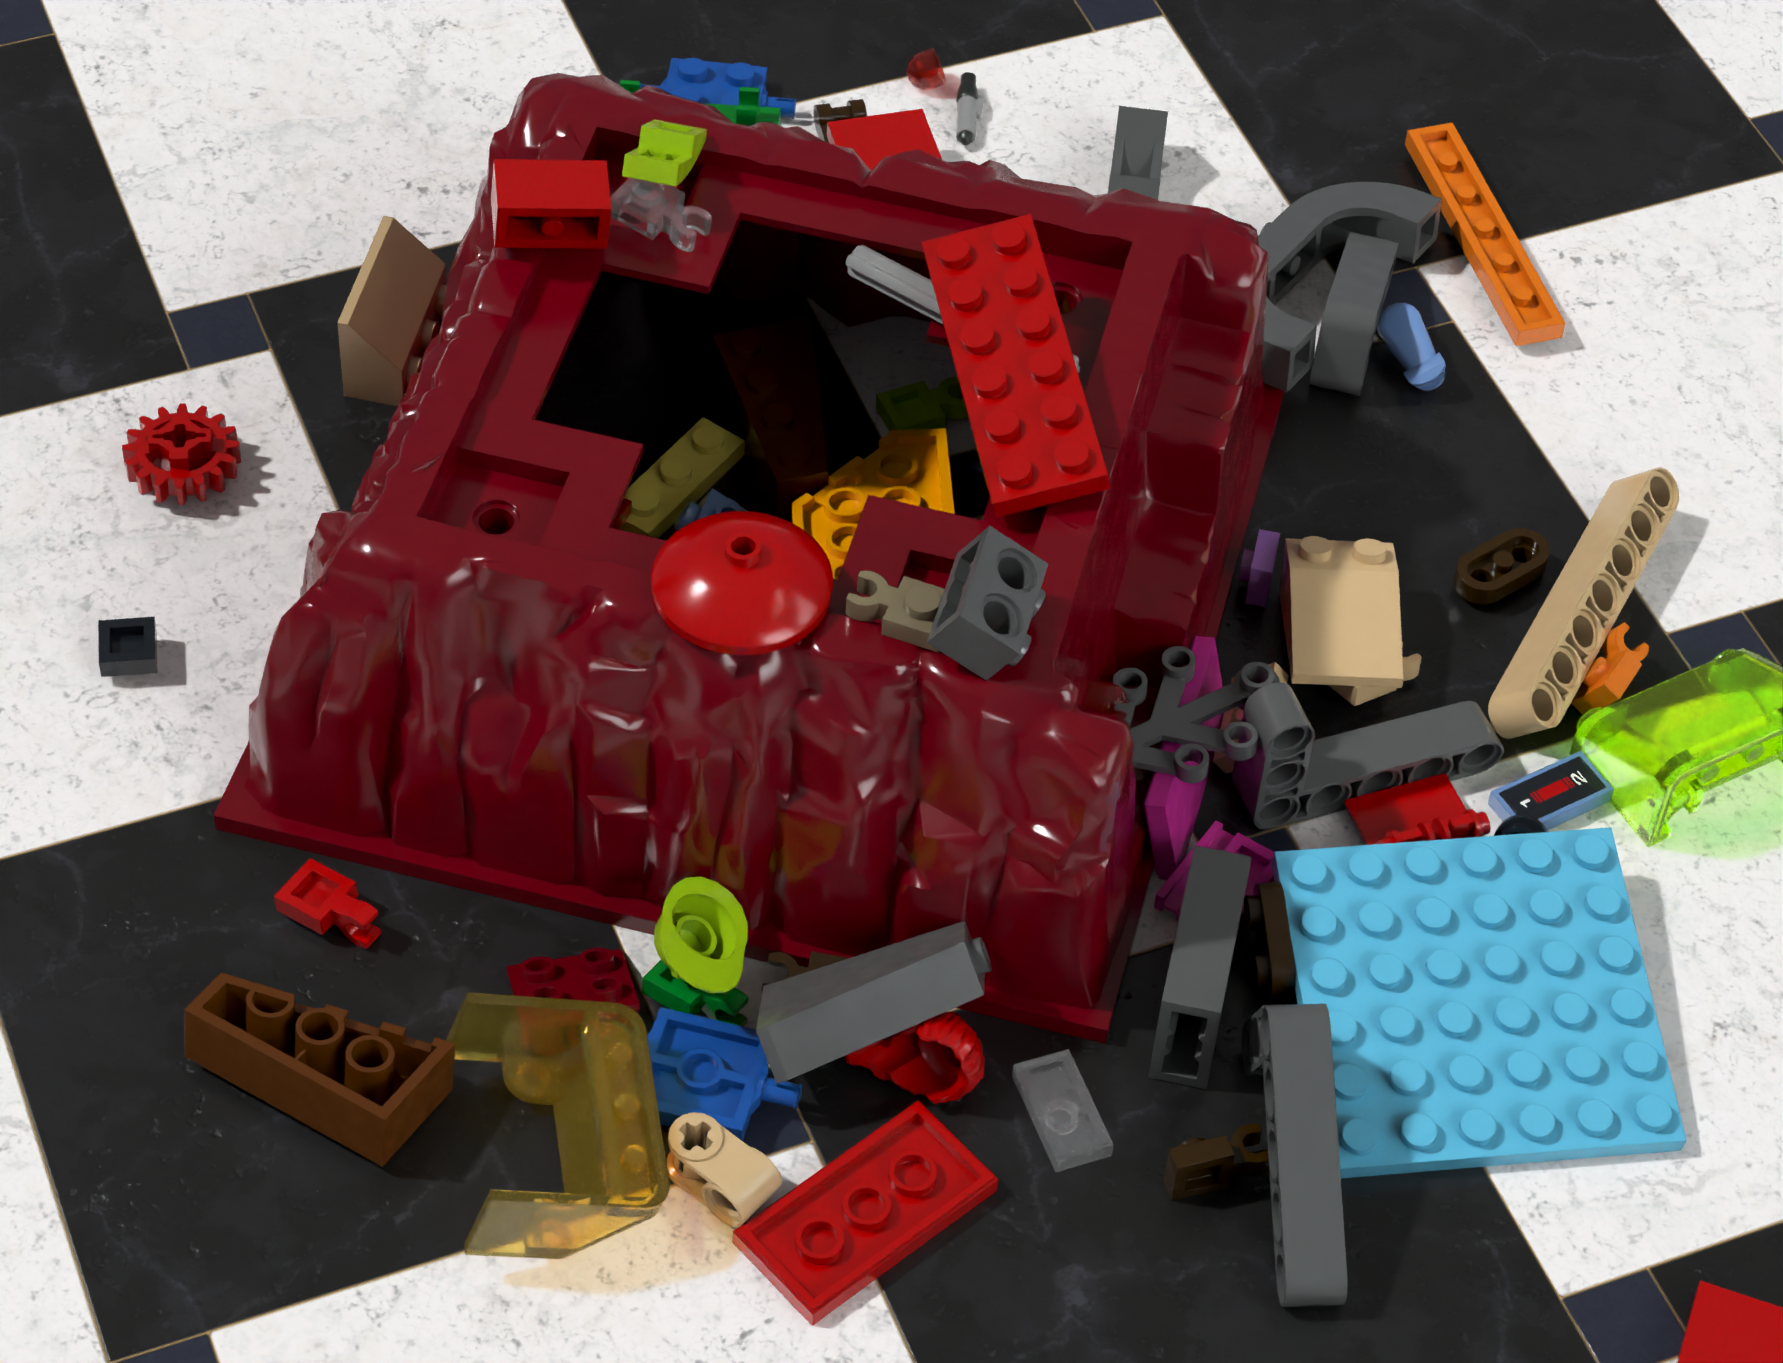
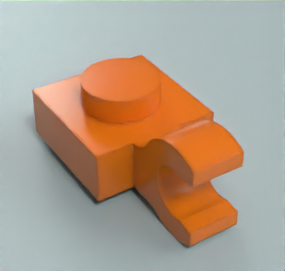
(1610, 675)

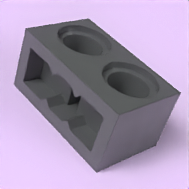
(989, 604)

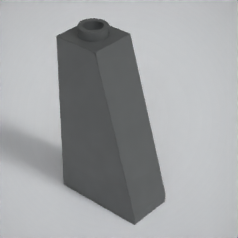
(1199, 967)
(868, 998)

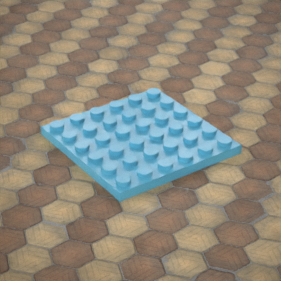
(1480, 1001)

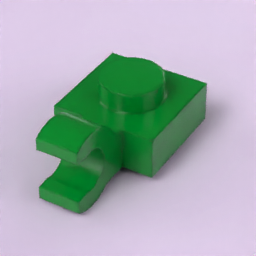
(683, 997)

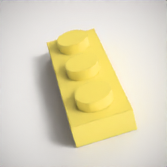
(681, 477)

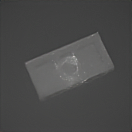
(1062, 1110)

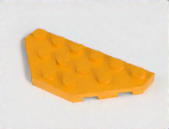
(906, 468)

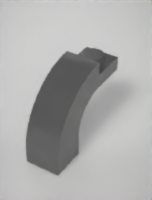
(1138, 150)

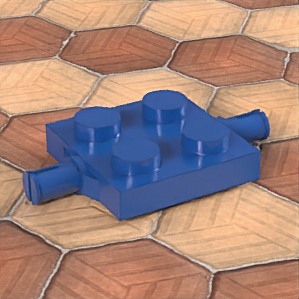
(720, 83)
(712, 1071)

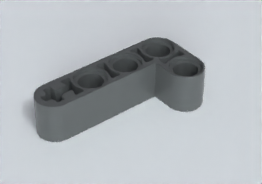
(1353, 313)

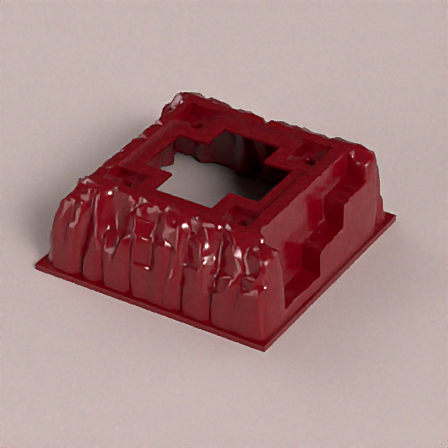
(517, 720)

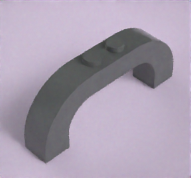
(1320, 226)

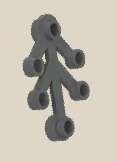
(1181, 723)

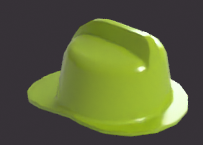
(702, 935)

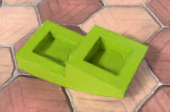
(664, 152)

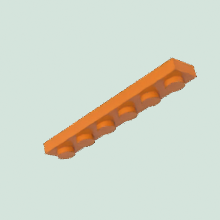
(1485, 235)

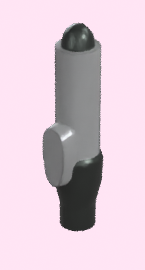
(968, 108)

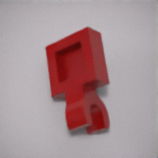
(324, 898)

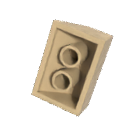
(390, 315)

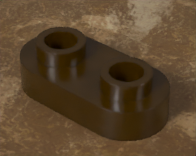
(1493, 569)
(1274, 962)

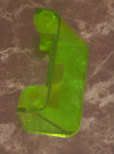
(1685, 738)

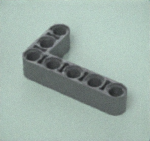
(1308, 778)
(1296, 1060)

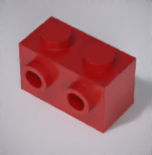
(556, 199)

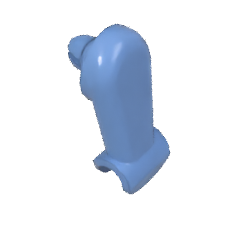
(1409, 341)

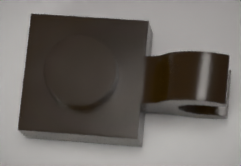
(1208, 1164)

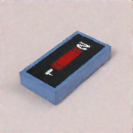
(1554, 792)

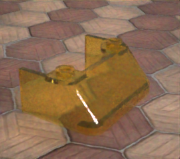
(599, 1078)

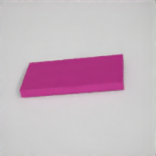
(1171, 803)

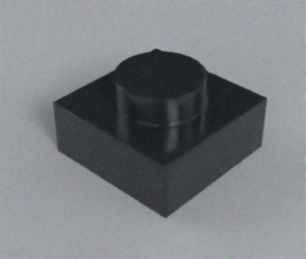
(127, 646)

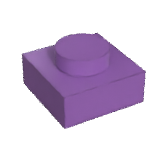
(1258, 567)

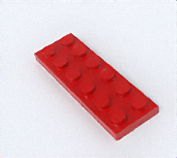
(1015, 366)

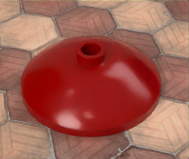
(742, 583)

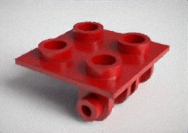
(1414, 813)

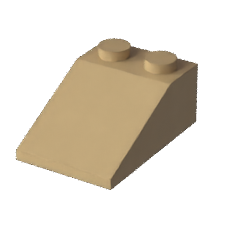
(1342, 612)

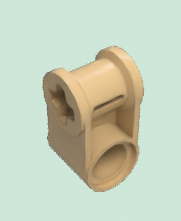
(719, 1172)

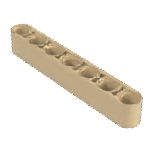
(1583, 604)

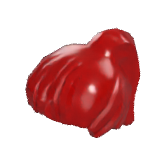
(930, 1059)

